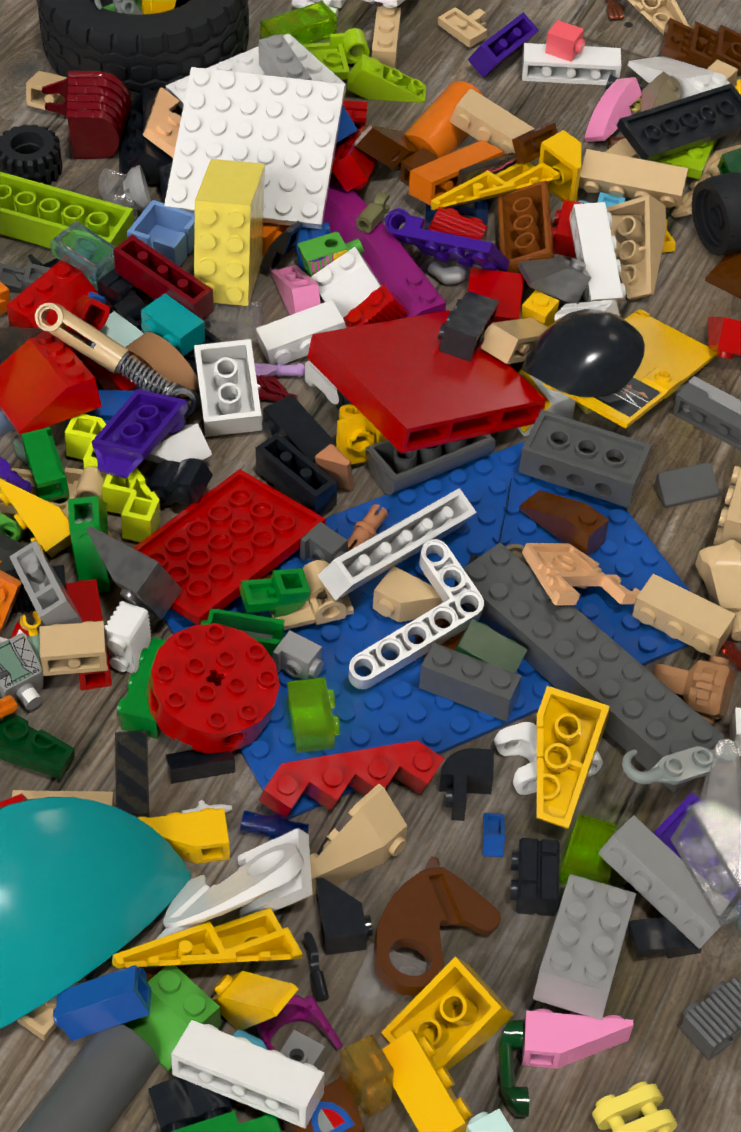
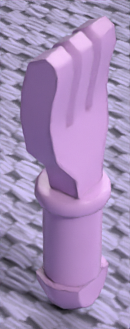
(280, 370)

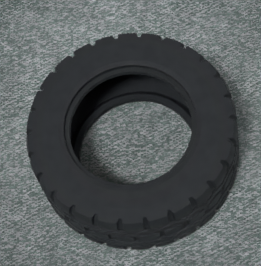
(145, 47)

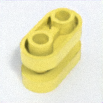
(638, 1101)

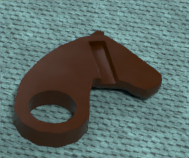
(414, 921)

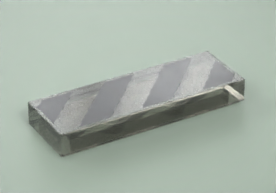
(132, 772)

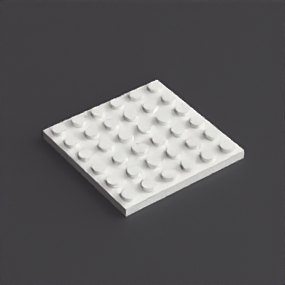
(265, 121)

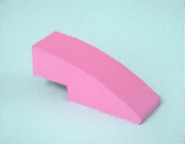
(611, 108)

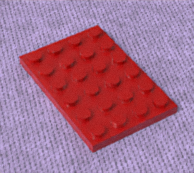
(227, 538)

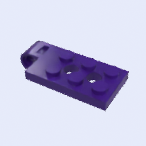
(443, 245)

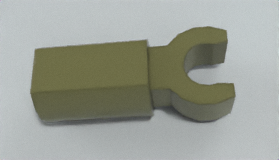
(373, 213)

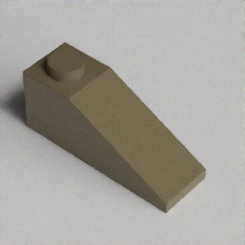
(660, 92)

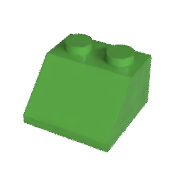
(172, 1007)

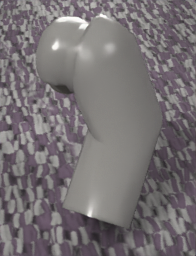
(448, 275)

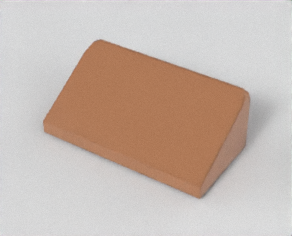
(337, 466)

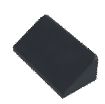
(196, 765)

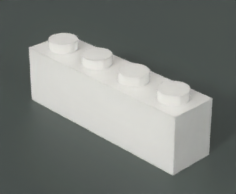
(589, 67)
(597, 249)
(248, 1073)

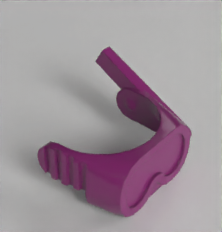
(298, 1010)

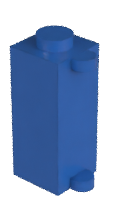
(103, 1002)

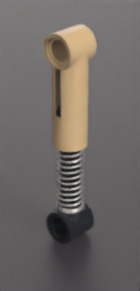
(110, 354)

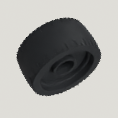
(718, 213)

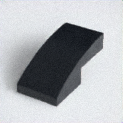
(280, 247)
(659, 936)

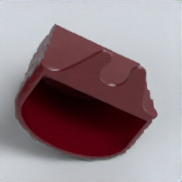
(95, 111)

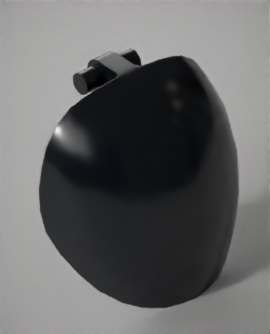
(586, 354)

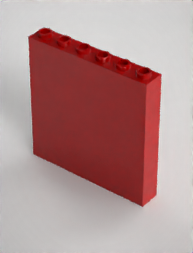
(418, 392)

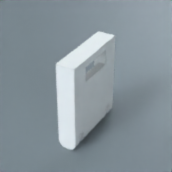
(292, 891)

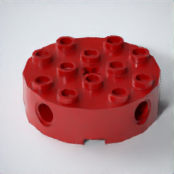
(212, 688)

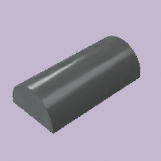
(398, 470)
(95, 1084)

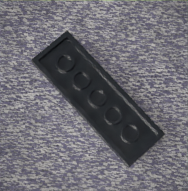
(683, 123)

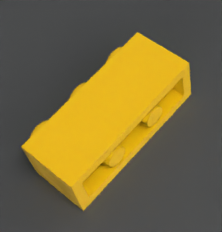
(425, 1086)

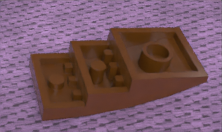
(701, 44)

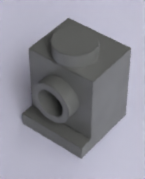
(322, 544)

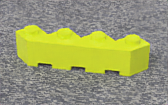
(123, 496)

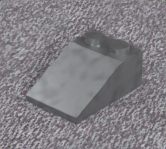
(139, 576)

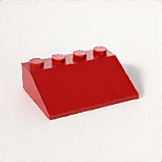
(45, 385)

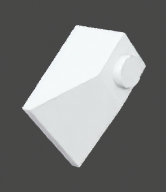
(181, 445)

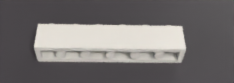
(396, 544)

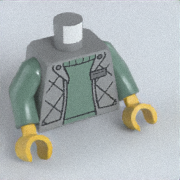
(21, 665)

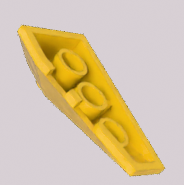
(566, 747)

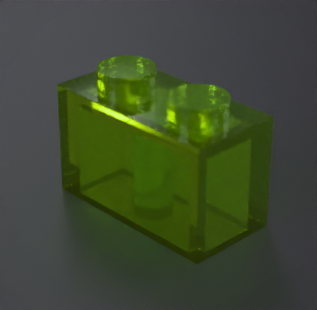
(311, 714)

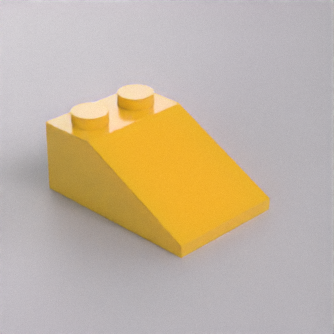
(453, 1012)

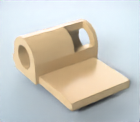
(317, 609)

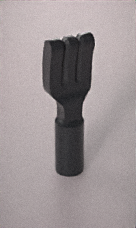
(317, 976)

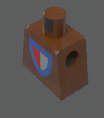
(333, 1114)

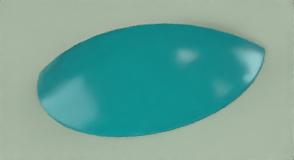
(74, 893)

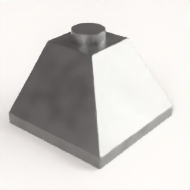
(556, 277)

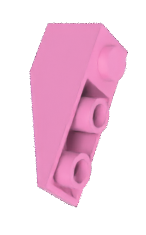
(561, 1039)

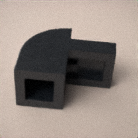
(464, 773)

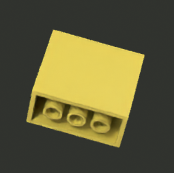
(229, 229)

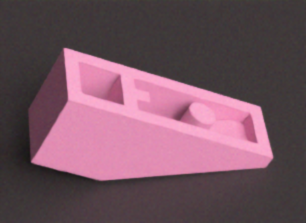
(296, 288)

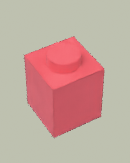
(565, 41)

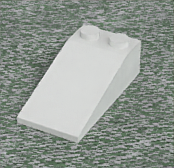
(691, 78)

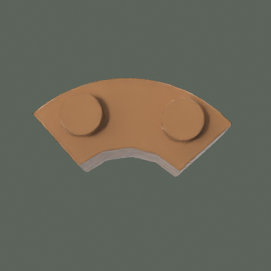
(164, 359)

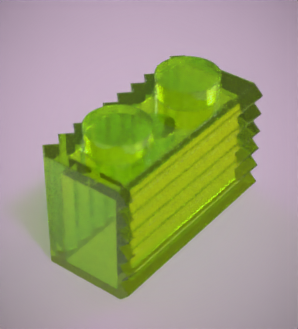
(582, 853)

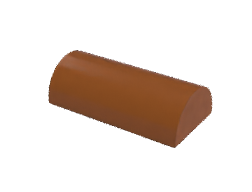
(525, 225)

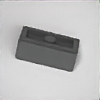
(686, 484)

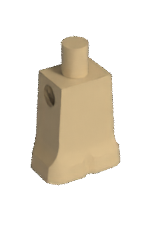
(722, 576)

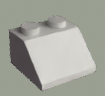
(346, 281)

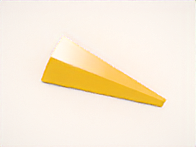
(491, 185)
(240, 940)

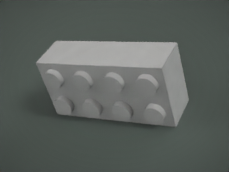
(584, 947)

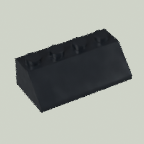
(137, 149)

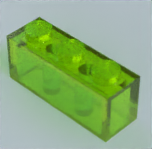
(305, 24)

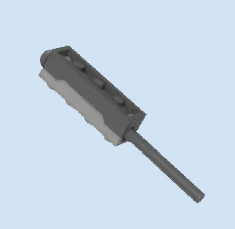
(710, 410)

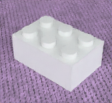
(228, 388)

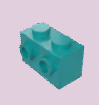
(173, 323)

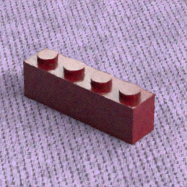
(159, 275)

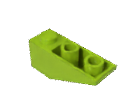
(380, 82)

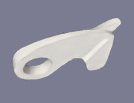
(255, 879)

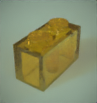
(367, 1075)

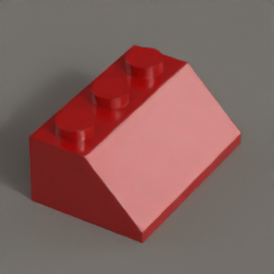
(59, 285)

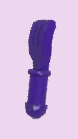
(12, 476)

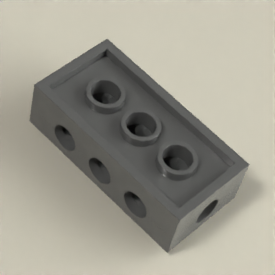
(585, 458)

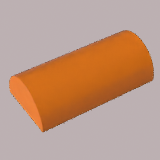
(433, 127)

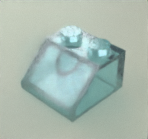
(84, 251)

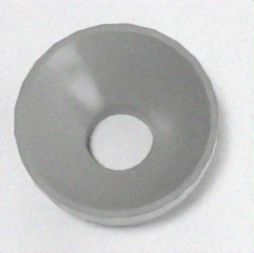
(136, 188)

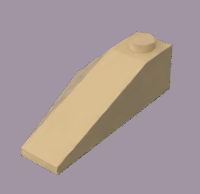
(363, 843)

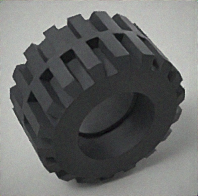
(31, 153)

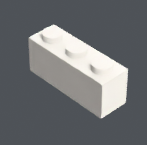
(291, 336)

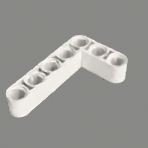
(424, 625)

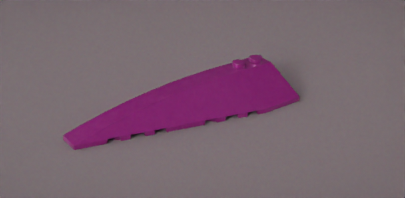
(382, 252)

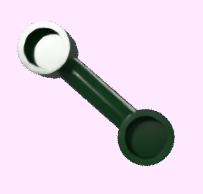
(514, 1097)

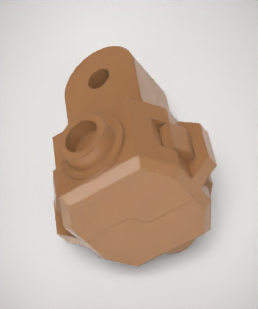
(704, 687)

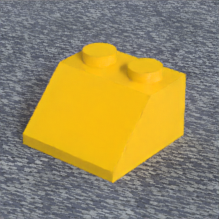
(564, 155)

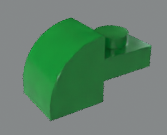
(281, 593)

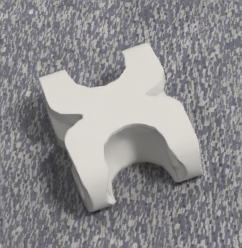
(522, 741)

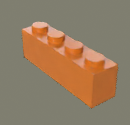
(442, 174)

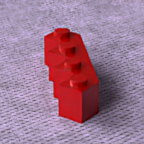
(329, 775)

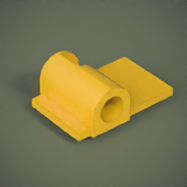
(353, 425)

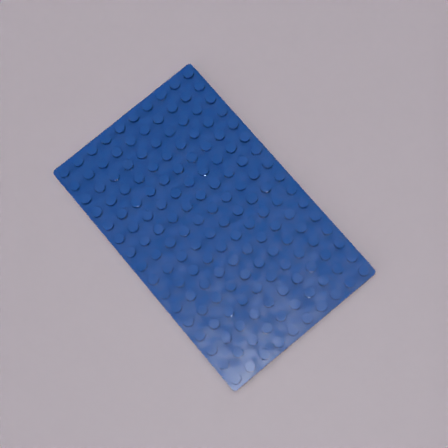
(396, 706)

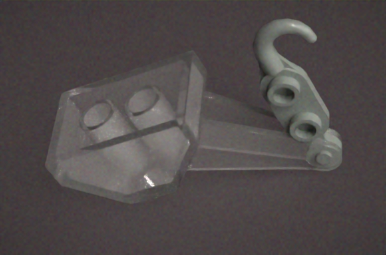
(712, 828)

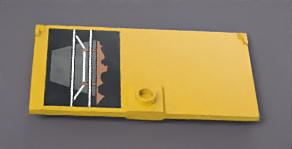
(667, 363)

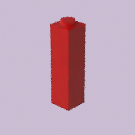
(87, 602)

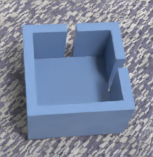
(166, 230)

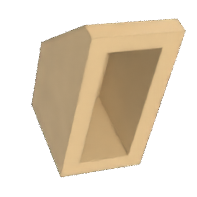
(404, 596)

